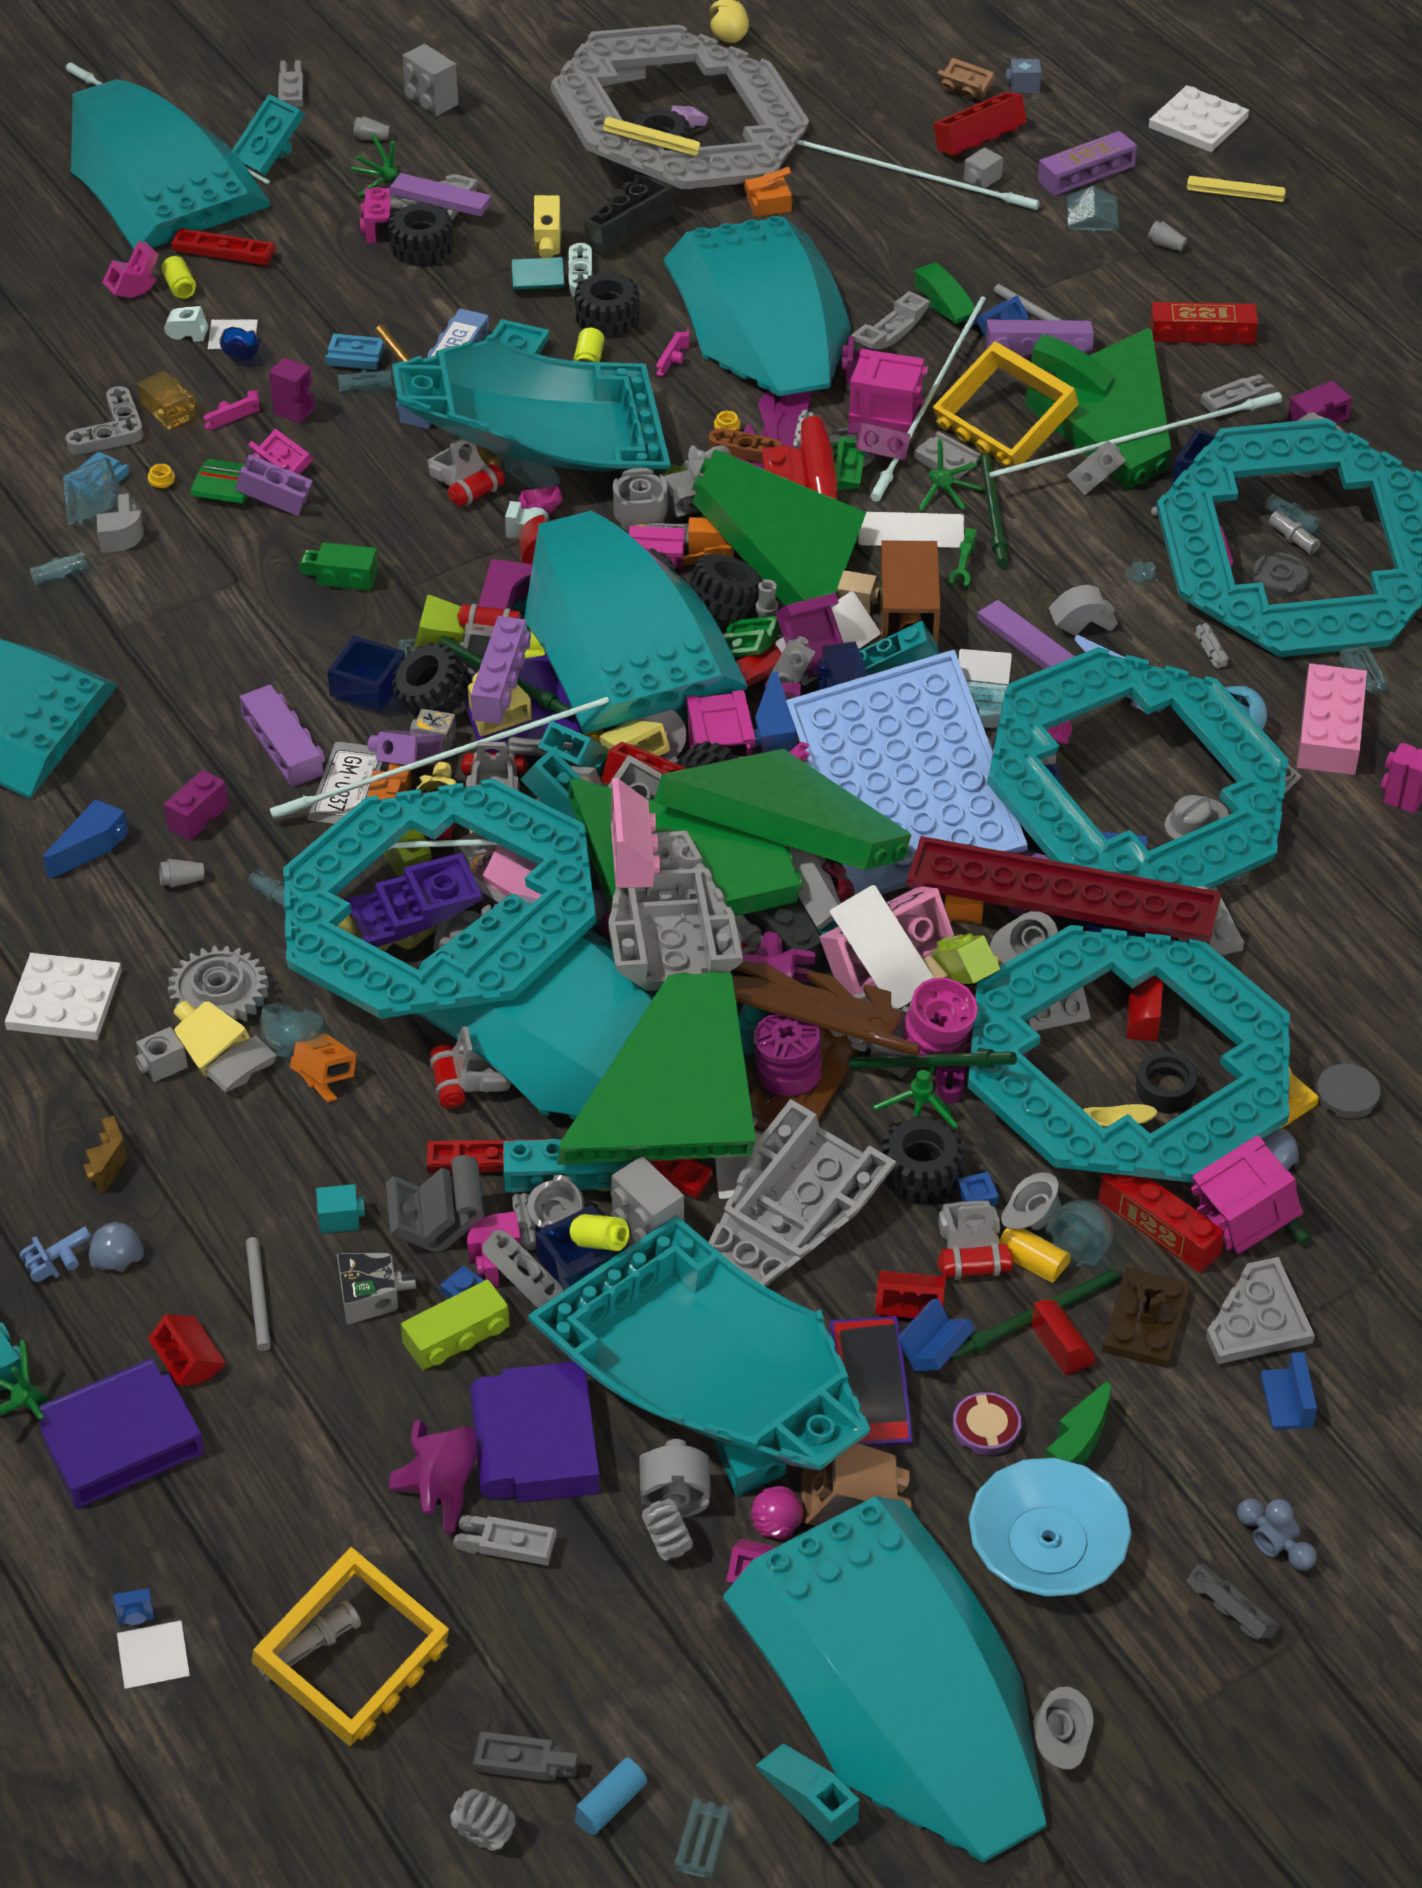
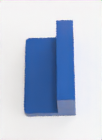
(1007, 310)
(933, 1337)
(1290, 1395)

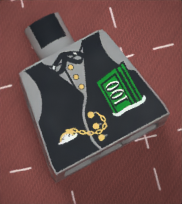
(371, 1284)

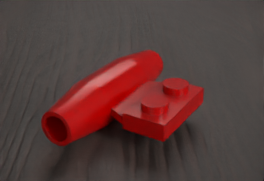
(811, 465)

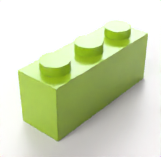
(965, 958)
(455, 1325)

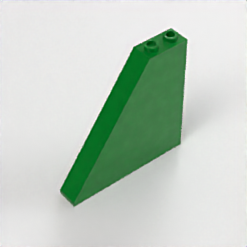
(1128, 407)
(778, 526)
(789, 804)
(745, 867)
(673, 1084)

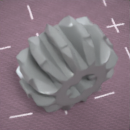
(667, 1529)
(483, 1819)

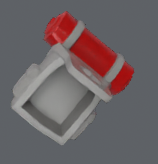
(464, 473)
(478, 627)
(498, 766)
(462, 1071)
(972, 1241)

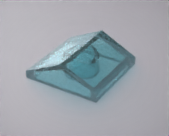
(1092, 210)
(90, 490)
(987, 695)

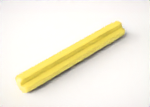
(651, 136)
(1236, 189)

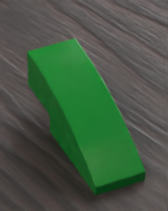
(943, 292)
(1071, 365)
(1081, 1428)

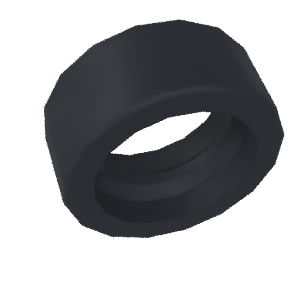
(1171, 1064)

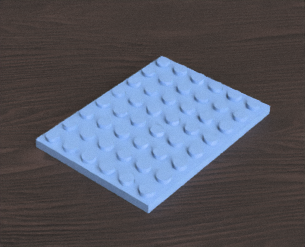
(911, 752)

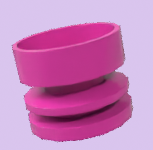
(940, 1016)

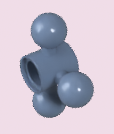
(1277, 1531)

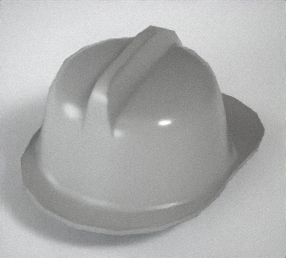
(1193, 813)
(1022, 935)
(1032, 1202)
(1063, 1727)

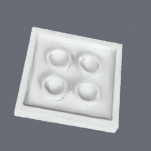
(1198, 118)
(63, 996)

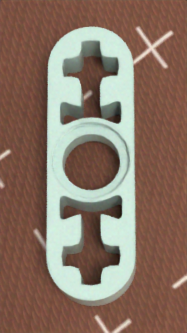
(576, 263)

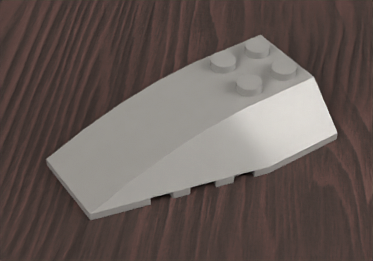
(676, 922)
(794, 1194)

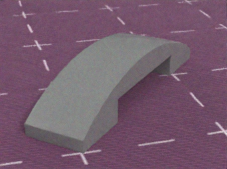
(895, 325)

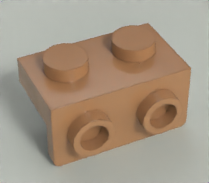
(966, 79)

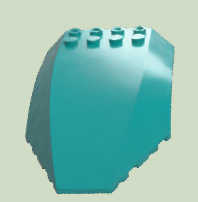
(156, 164)
(762, 303)
(538, 406)
(621, 624)
(42, 712)
(557, 1031)
(709, 1350)
(898, 1674)

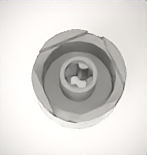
(640, 498)
(676, 1474)

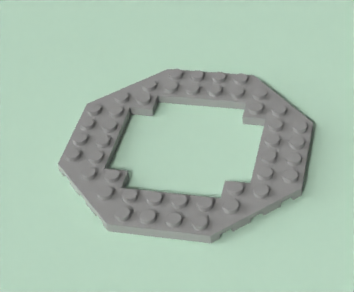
(758, 83)

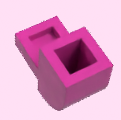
(132, 277)
(479, 1234)

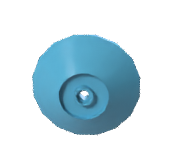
(1052, 1502)

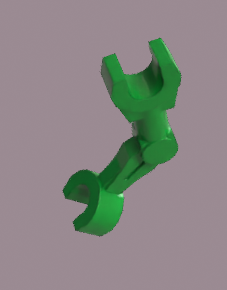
(966, 546)

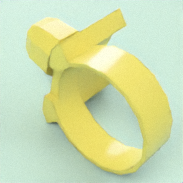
(441, 777)

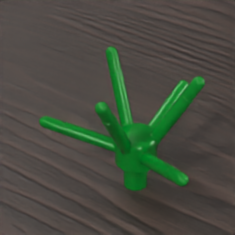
(386, 173)
(944, 478)
(921, 1093)
(23, 1393)

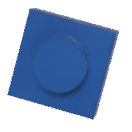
(978, 1188)
(459, 1282)
(133, 1607)

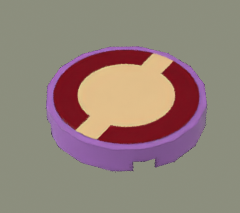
(986, 1423)

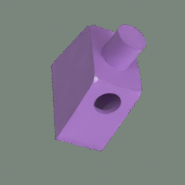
(405, 746)

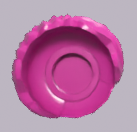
(545, 498)
(777, 1512)

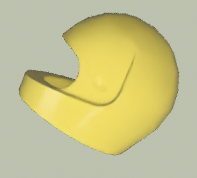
(730, 22)

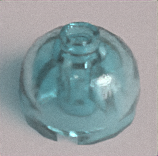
(284, 1027)
(1082, 1231)

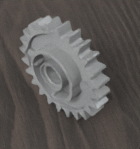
(224, 979)

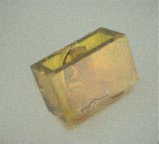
(166, 399)

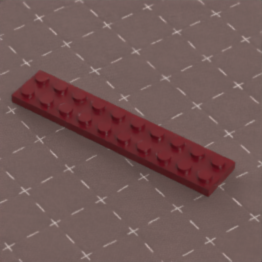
(1065, 889)

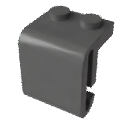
(439, 1208)

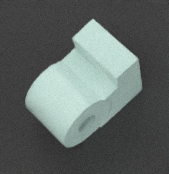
(186, 322)
(517, 517)

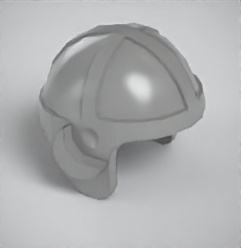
(554, 1201)

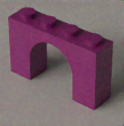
(505, 584)

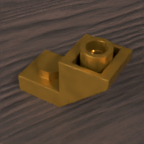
(106, 1159)

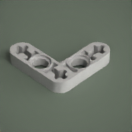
(79, 440)

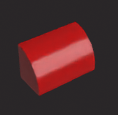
(528, 538)
(1145, 1010)
(907, 1293)
(1061, 1337)
(186, 1349)

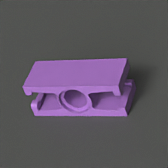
(273, 485)

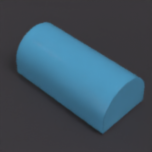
(610, 1796)

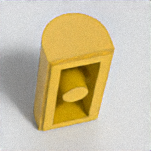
(1036, 1253)

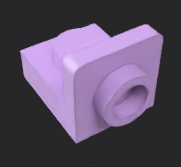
(691, 114)

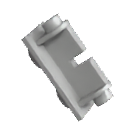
(1096, 467)
(793, 661)

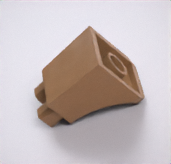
(850, 1481)

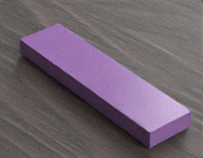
(440, 194)
(1022, 635)

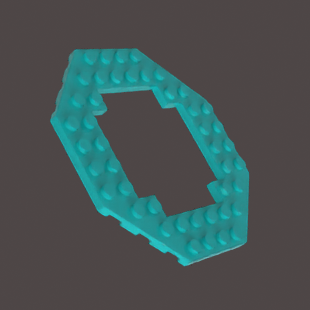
(1304, 627)
(1063, 829)
(502, 967)
(1061, 1128)

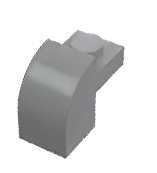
(681, 494)
(120, 529)
(1081, 606)

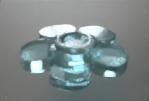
(1140, 571)

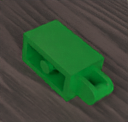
(341, 565)

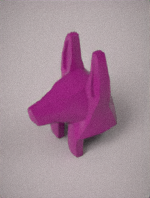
(771, 953)
(438, 1470)

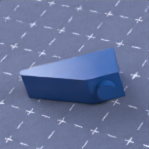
(773, 719)
(87, 838)

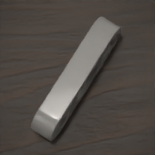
(500, 1248)

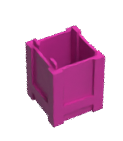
(886, 390)
(721, 720)
(1247, 1194)

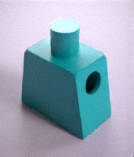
(584, 751)
(747, 1471)

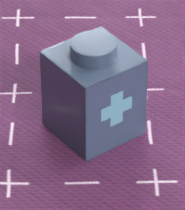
(1024, 75)

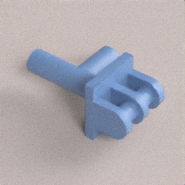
(40, 1260)

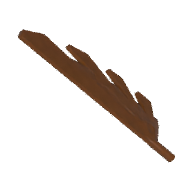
(825, 1007)
(835, 1065)

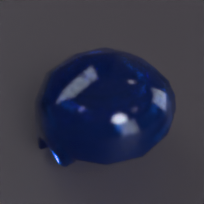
(239, 343)

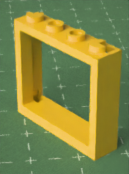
(1025, 371)
(386, 1698)

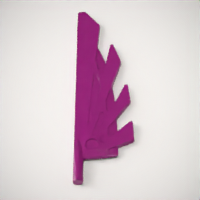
(780, 420)

